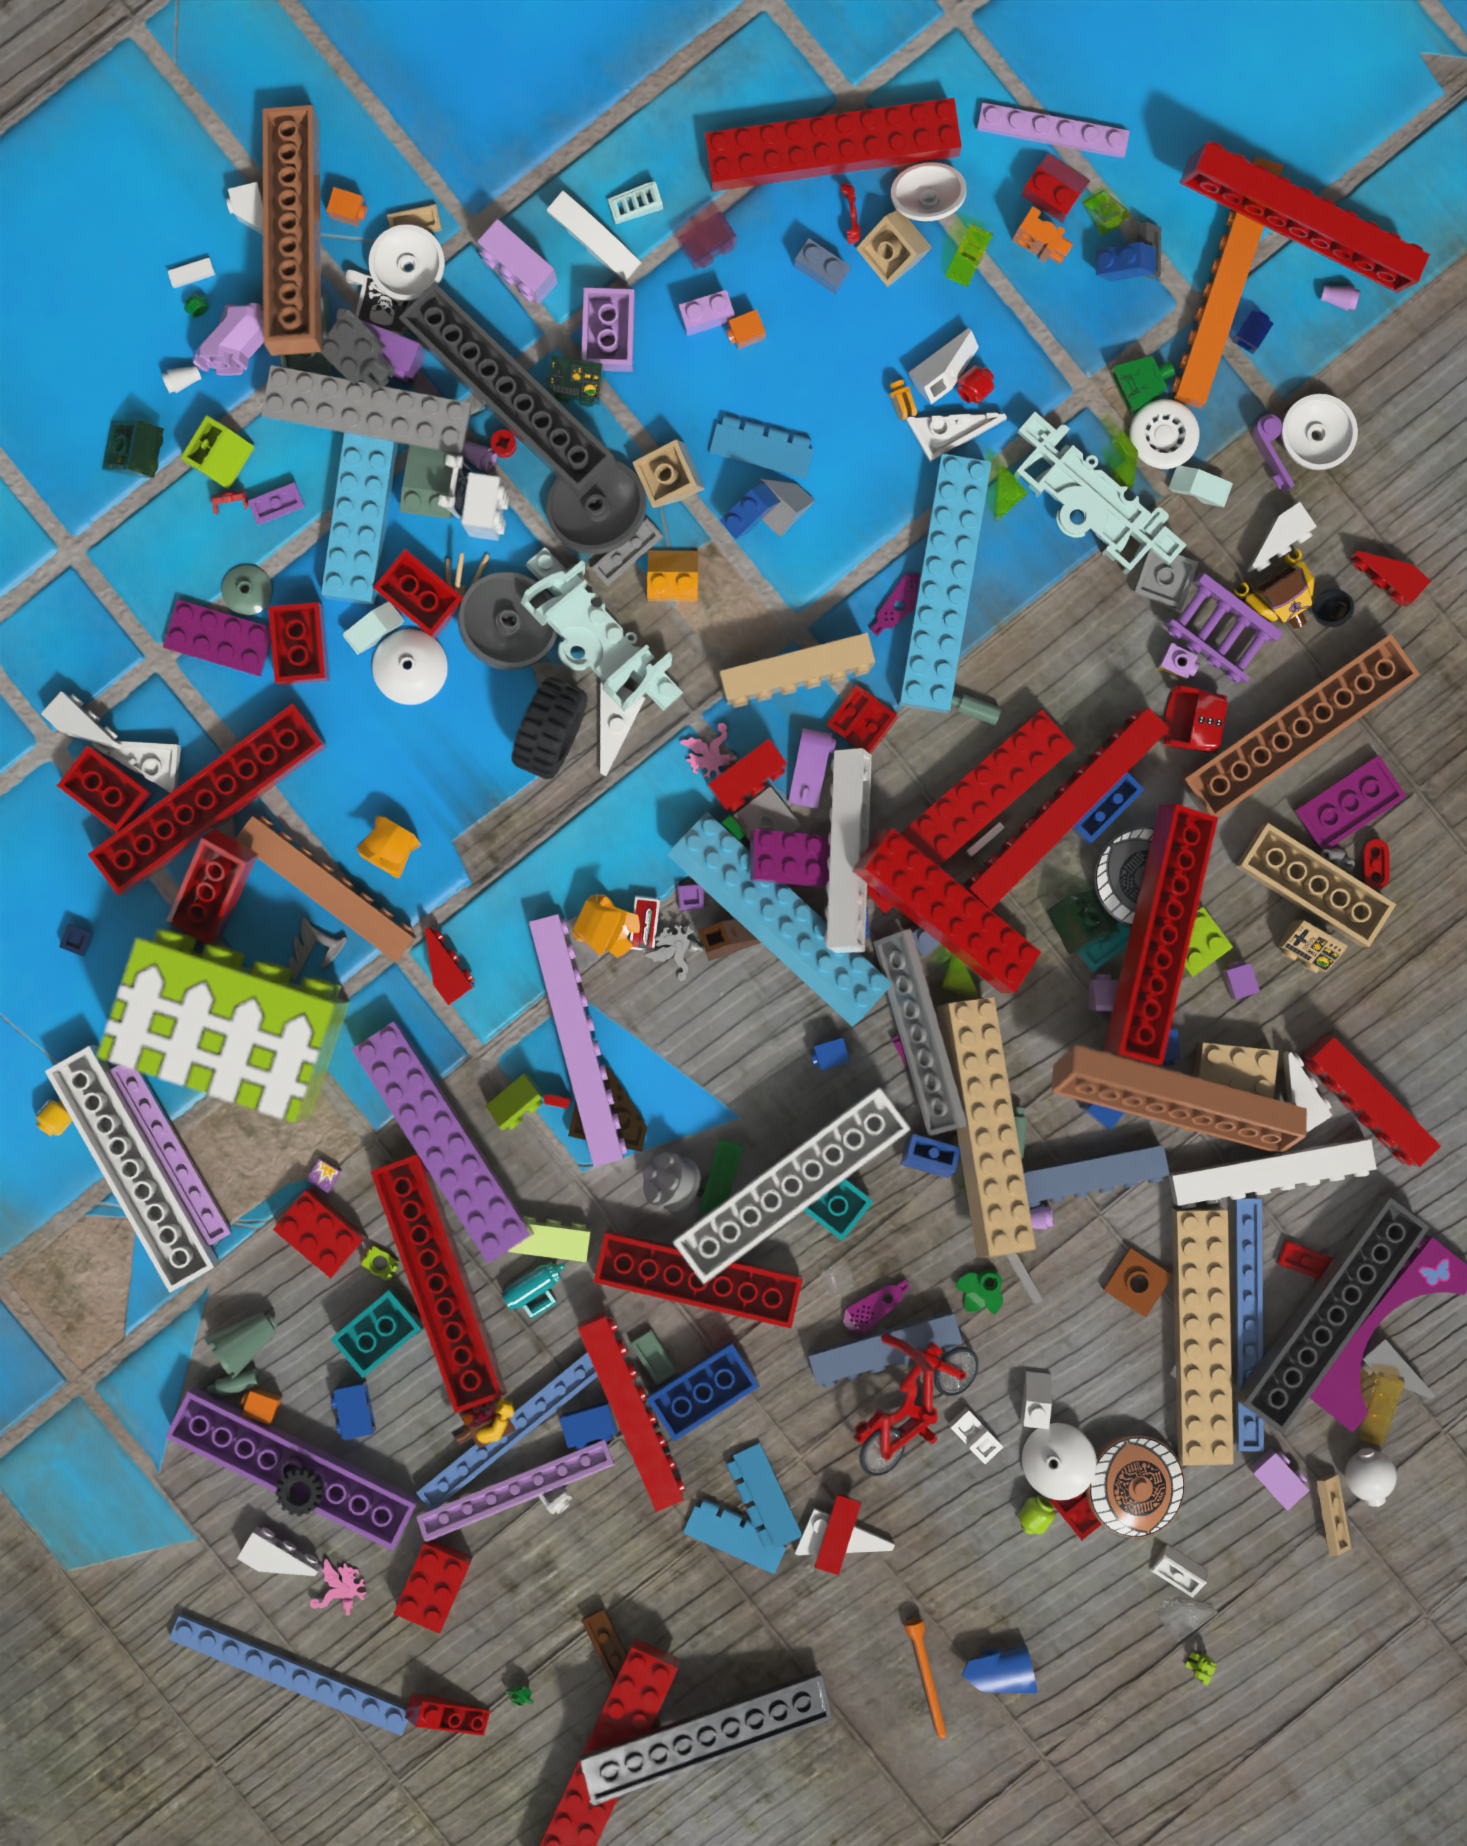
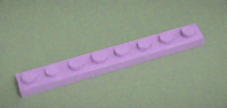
(171, 1153)
(515, 1490)

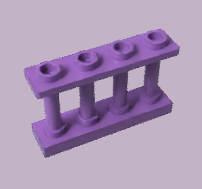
(1225, 603)

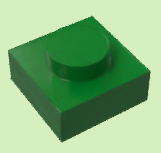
(733, 828)

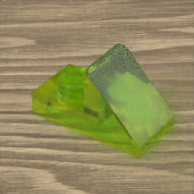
(1105, 212)

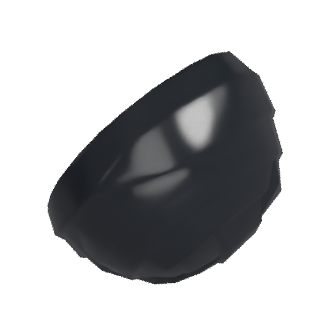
(1332, 607)

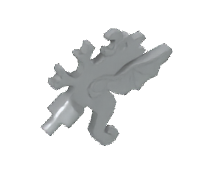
(678, 945)

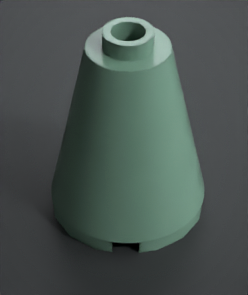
(241, 1341)

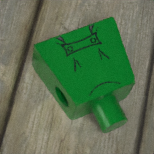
(1141, 381)

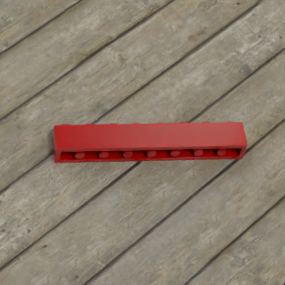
(630, 1411)

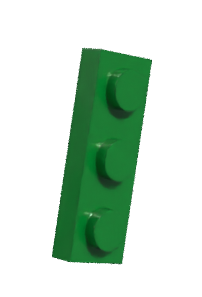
(721, 1174)

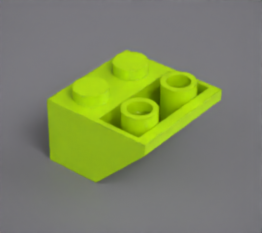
(217, 452)
(514, 1101)

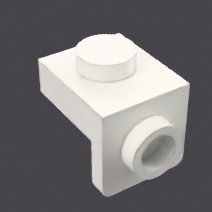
(556, 1500)

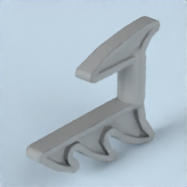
(310, 936)

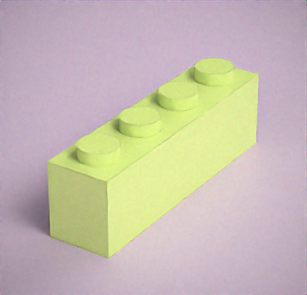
(556, 1240)

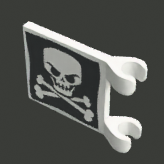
(376, 306)
(458, 486)

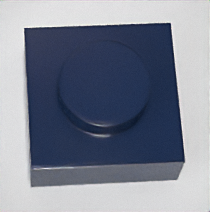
(76, 940)

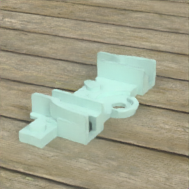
(1096, 495)
(595, 631)

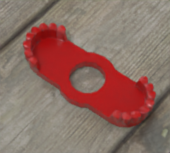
(854, 233)

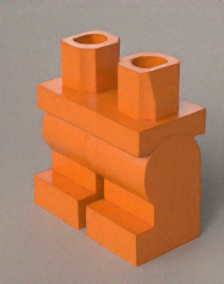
(1042, 238)

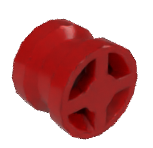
(505, 448)

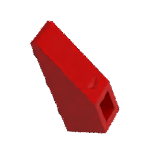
(1398, 578)
(446, 973)
(446, 1714)

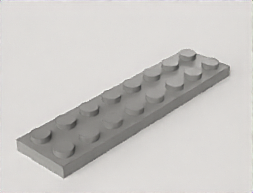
(361, 411)
(920, 1033)

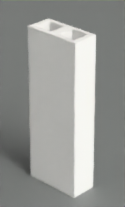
(191, 272)
(985, 839)

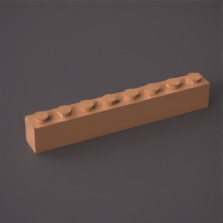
(326, 889)

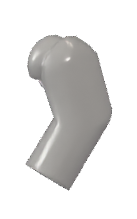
(1338, 858)

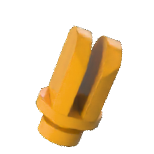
(902, 400)

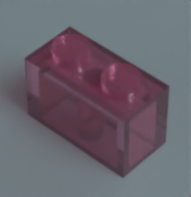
(707, 241)

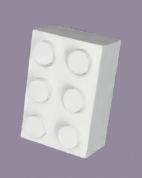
(484, 507)

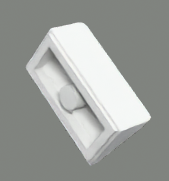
(1180, 1571)

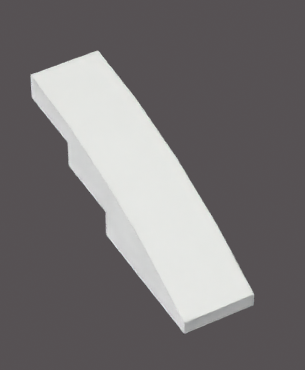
(593, 236)

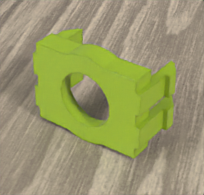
(367, 1262)
(1206, 1663)

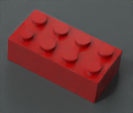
(212, 887)

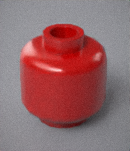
(975, 384)

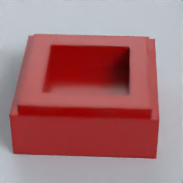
(557, 1100)

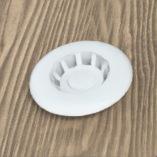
(1164, 433)

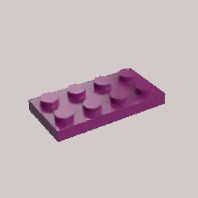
(218, 638)
(1350, 803)
(789, 858)

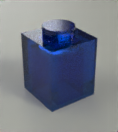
(1253, 331)

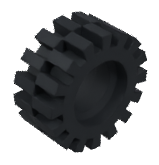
(284, 1491)

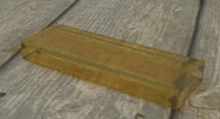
(1381, 1408)

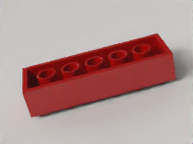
(1370, 1101)

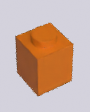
(347, 207)
(746, 329)
(261, 1405)

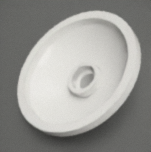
(928, 191)
(401, 247)
(1332, 422)
(422, 679)
(1074, 1456)

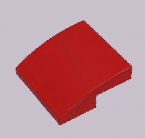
(862, 720)
(1077, 1515)

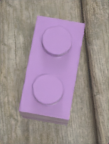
(706, 312)
(1279, 1479)

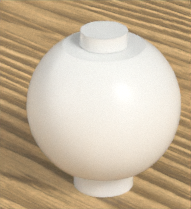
(1370, 1476)

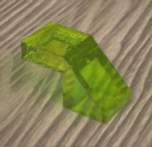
(969, 255)
(1125, 473)

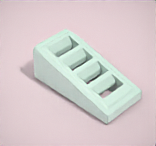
(648, 208)

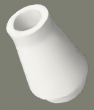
(180, 378)

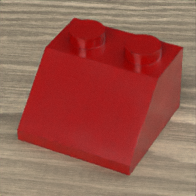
(1054, 188)

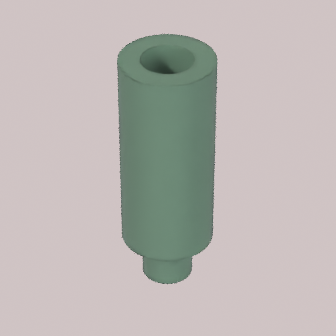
(977, 708)
(1021, 1126)
(242, 1382)

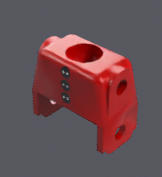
(1194, 720)

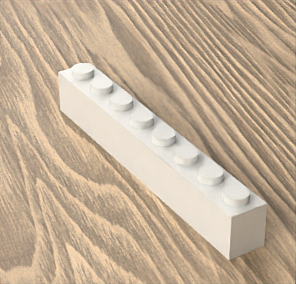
(848, 843)
(1272, 1171)

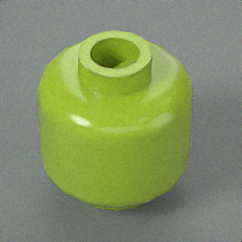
(1036, 1515)

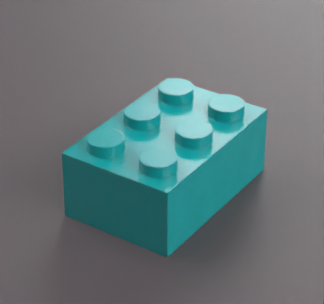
(840, 1208)
(377, 1332)

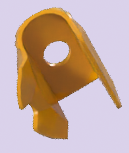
(388, 846)
(605, 926)

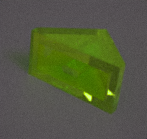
(1008, 493)
(958, 979)

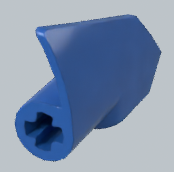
(1002, 1671)

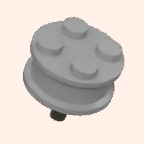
(672, 1182)

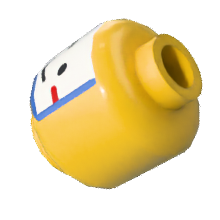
(53, 1118)

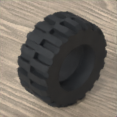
(549, 728)

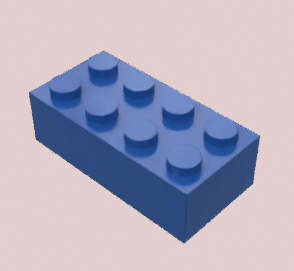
(703, 1390)

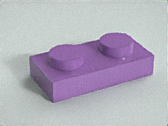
(276, 503)

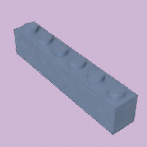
(1096, 1173)
(870, 1353)

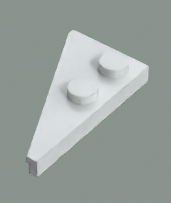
(942, 434)
(614, 725)
(152, 760)
(860, 1540)

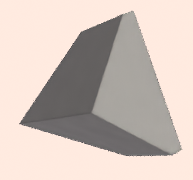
(792, 505)

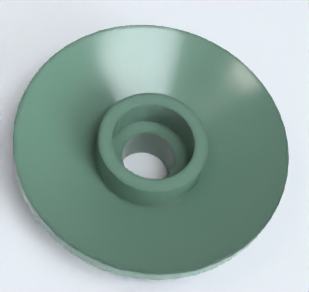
(255, 599)

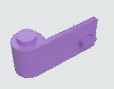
(1263, 433)
(811, 767)

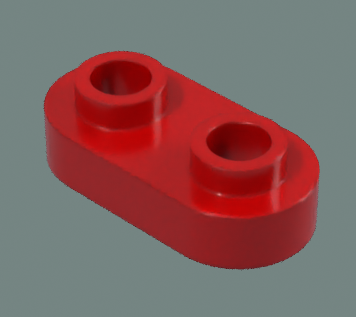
(1378, 864)

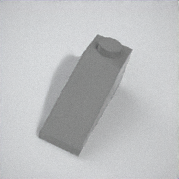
(1382, 1357)

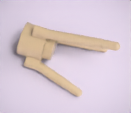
(461, 589)

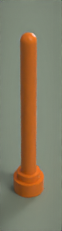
(915, 1630)

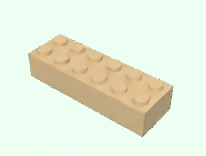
(797, 669)
(1315, 885)

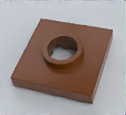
(1119, 1282)

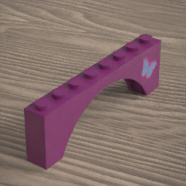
(1426, 1271)

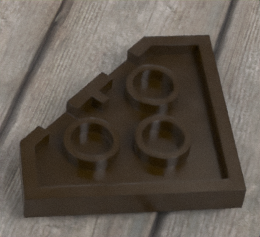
(632, 1125)

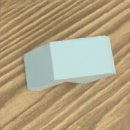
(1202, 485)
(372, 627)

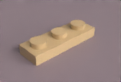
(1333, 1514)

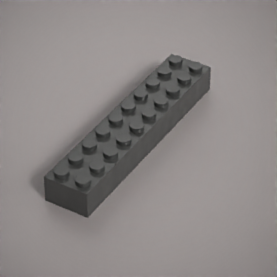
(507, 390)
(1331, 1313)

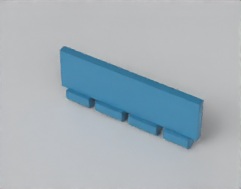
(762, 451)
(769, 1501)
(730, 1537)

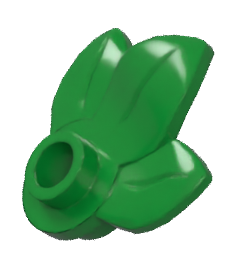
(978, 1294)

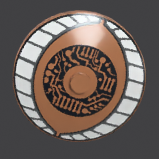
(1136, 1486)

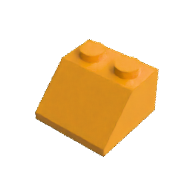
(672, 576)

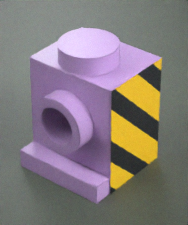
(1170, 665)

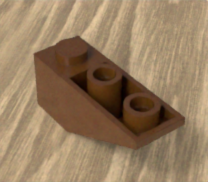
(725, 938)

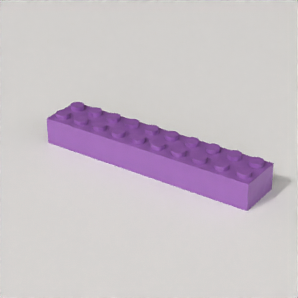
(442, 1142)
(267, 1453)

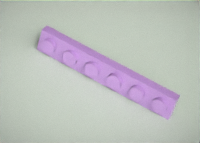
(1053, 130)

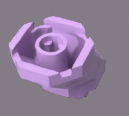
(232, 340)

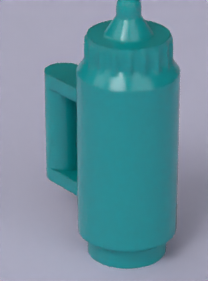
(532, 1286)

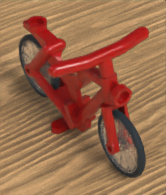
(952, 1376)

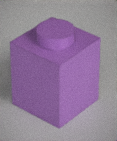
(1240, 979)

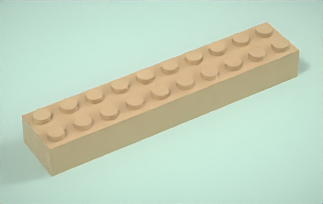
(990, 1139)
(1202, 1336)

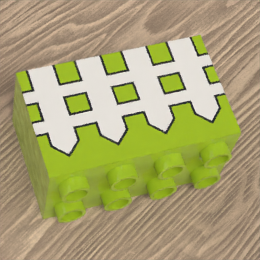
(224, 1025)

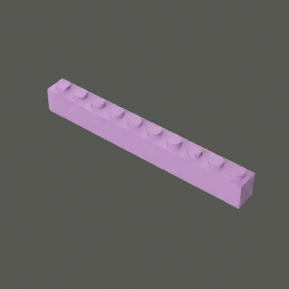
(577, 1041)

